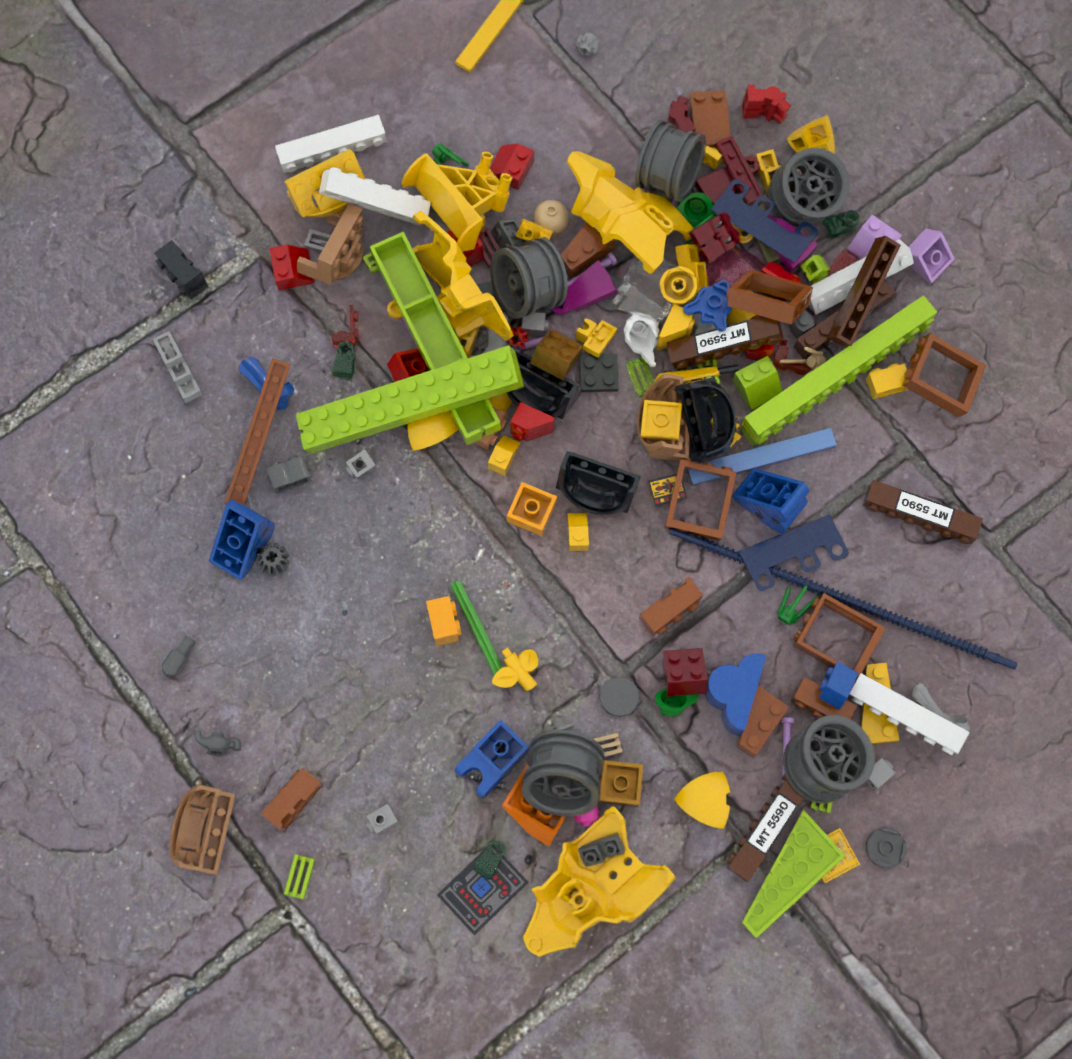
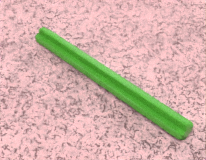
(476, 626)

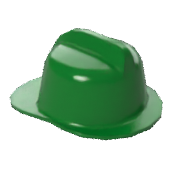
(695, 208)
(673, 705)

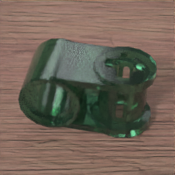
(838, 226)
(344, 363)
(488, 862)

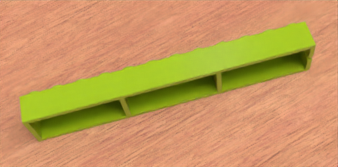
(429, 327)
(837, 371)
(410, 399)

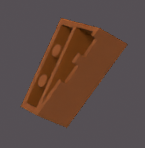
(585, 250)
(671, 607)
(762, 720)
(291, 799)

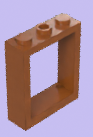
(765, 306)
(976, 370)
(696, 529)
(845, 611)

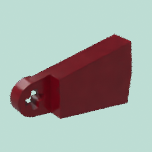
(718, 181)

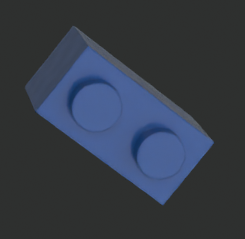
(838, 685)

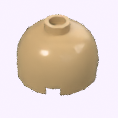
(552, 216)

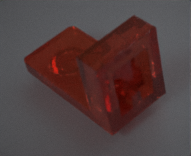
(844, 260)
(354, 332)
(781, 354)

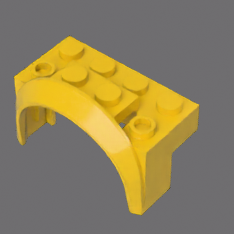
(304, 185)

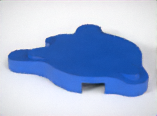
(712, 305)

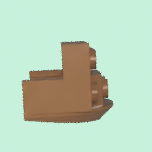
(347, 228)
(664, 390)
(189, 824)

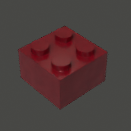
(684, 672)

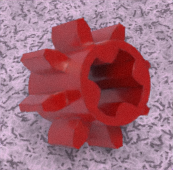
(522, 334)

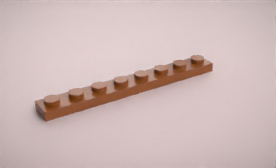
(258, 431)

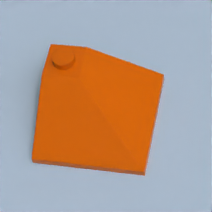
(536, 822)

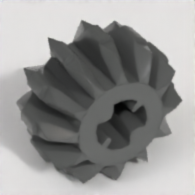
(280, 560)

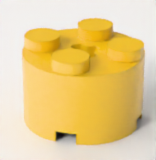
(677, 277)

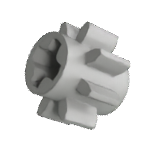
(587, 44)

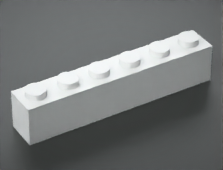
(329, 143)
(372, 196)
(838, 285)
(913, 716)

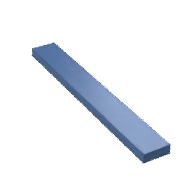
(768, 454)

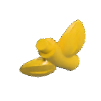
(517, 670)

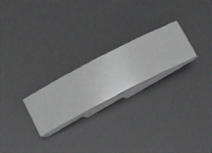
(177, 367)

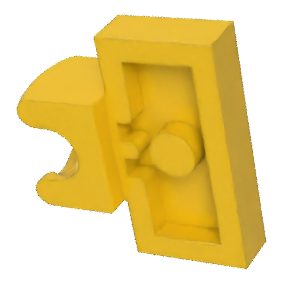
(595, 337)

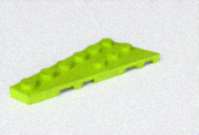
(799, 866)

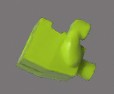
(815, 268)

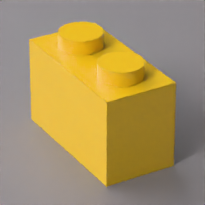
(886, 381)

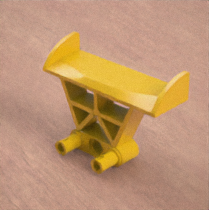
(460, 194)

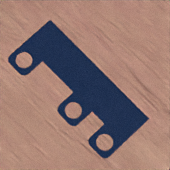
(759, 225)
(793, 543)

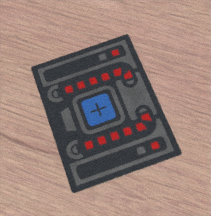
(479, 899)

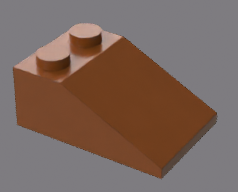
(710, 115)

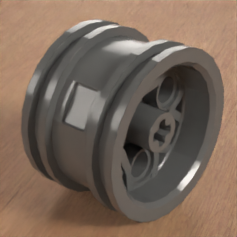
(670, 160)
(817, 168)
(528, 277)
(839, 752)
(563, 773)

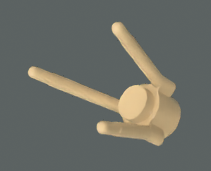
(813, 361)

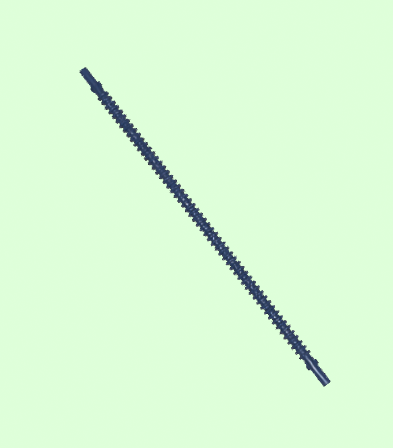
(947, 639)

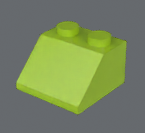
(758, 383)

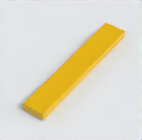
(487, 34)

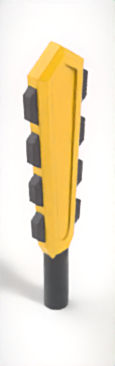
(701, 373)

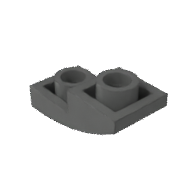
(599, 849)

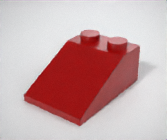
(406, 364)

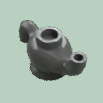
(217, 743)

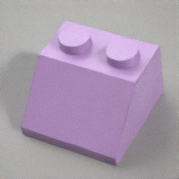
(868, 233)
(930, 254)

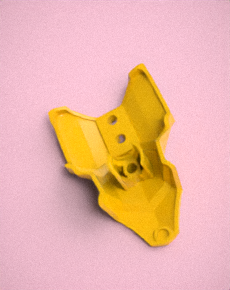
(623, 213)
(459, 296)
(584, 896)

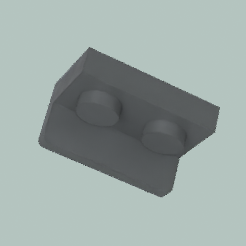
(505, 232)

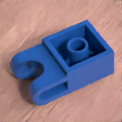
(487, 759)

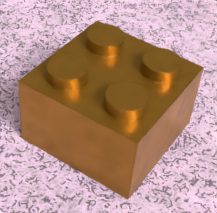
(556, 354)
(621, 783)

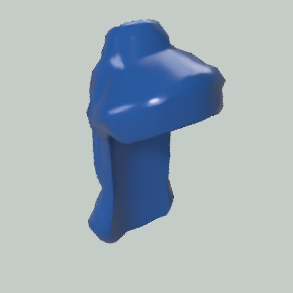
(253, 372)

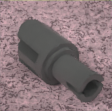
(177, 658)

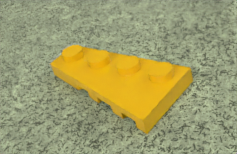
(875, 726)

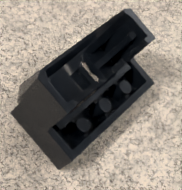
(563, 392)
(702, 438)
(583, 469)

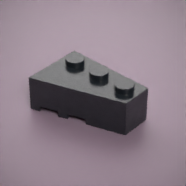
(180, 270)

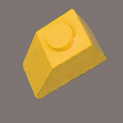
(503, 455)
(578, 532)

